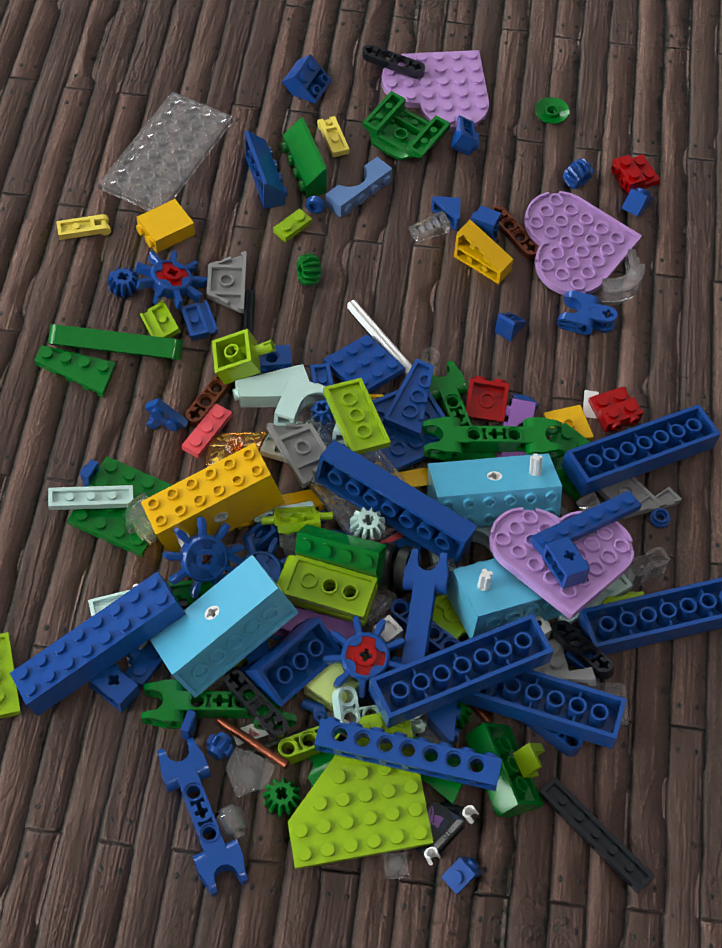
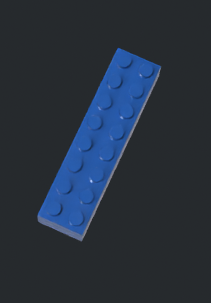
(640, 449)
(399, 503)
(653, 617)
(97, 644)
(460, 670)
(555, 706)

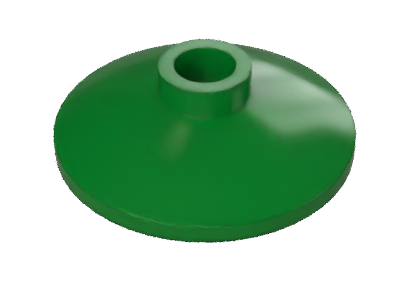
(552, 110)

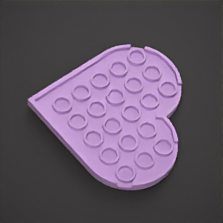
(449, 87)
(575, 242)
(606, 551)

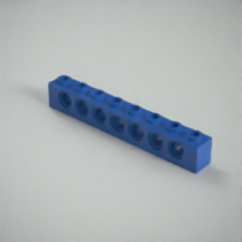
(485, 779)

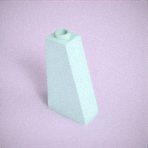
(266, 388)

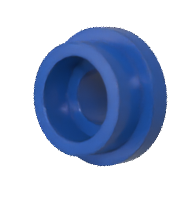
(660, 513)

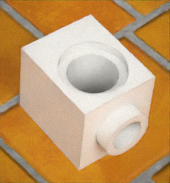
(392, 630)

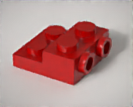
(634, 172)
(487, 399)
(615, 409)

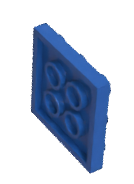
(366, 361)

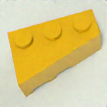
(482, 253)

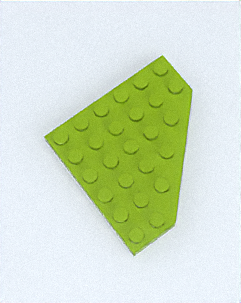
(360, 809)

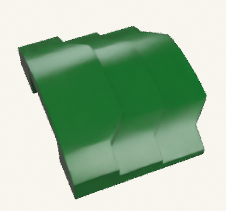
(401, 131)

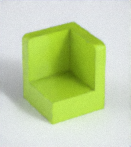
(528, 759)

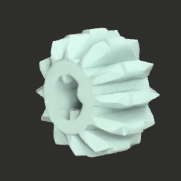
(367, 524)

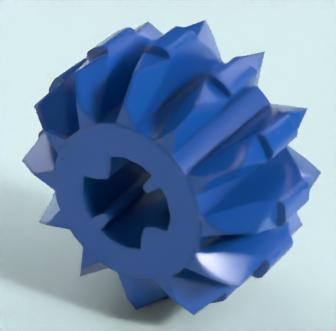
(578, 173)
(123, 282)

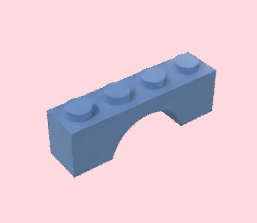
(344, 199)

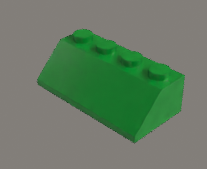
(305, 160)
(341, 550)
(513, 792)

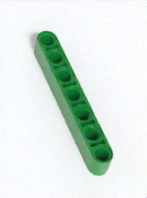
(115, 342)

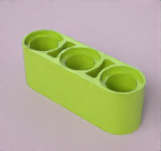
(296, 743)

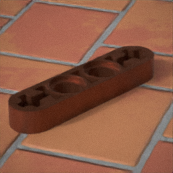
(514, 232)
(206, 394)

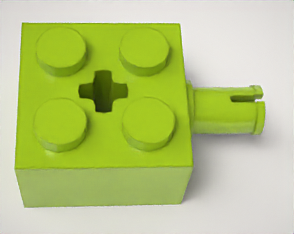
(238, 355)

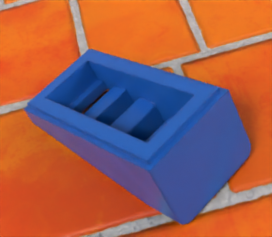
(465, 133)

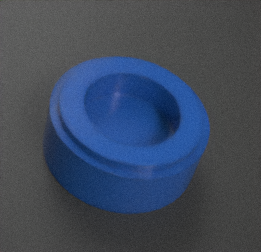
(315, 204)

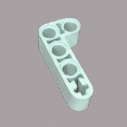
(351, 706)

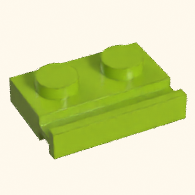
(160, 321)

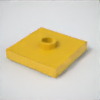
(574, 418)

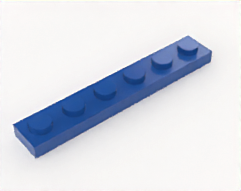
(588, 521)

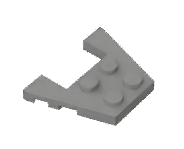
(649, 502)
(558, 666)

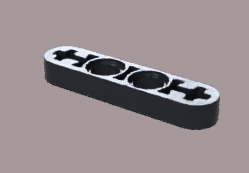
(375, 54)
(585, 647)
(253, 705)

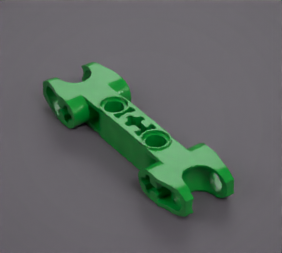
(447, 392)
(456, 438)
(177, 702)

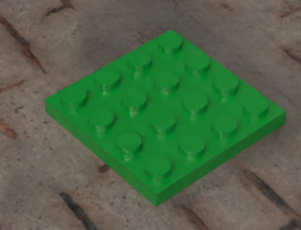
(110, 523)

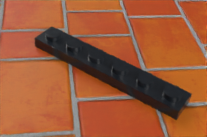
(596, 835)

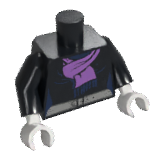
(446, 824)

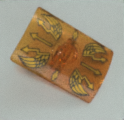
(228, 443)

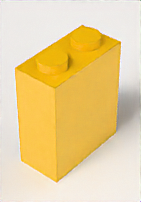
(165, 226)

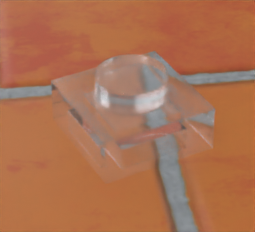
(395, 865)

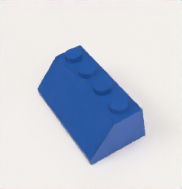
(264, 171)
(293, 661)

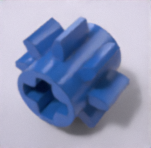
(322, 412)
(219, 746)

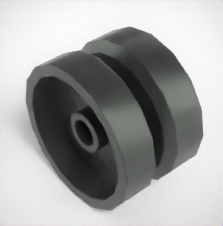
(394, 566)

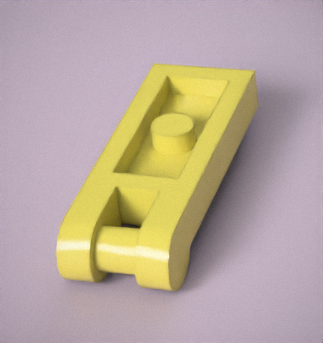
(333, 136)
(83, 227)

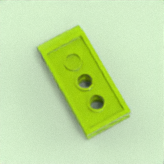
(307, 582)

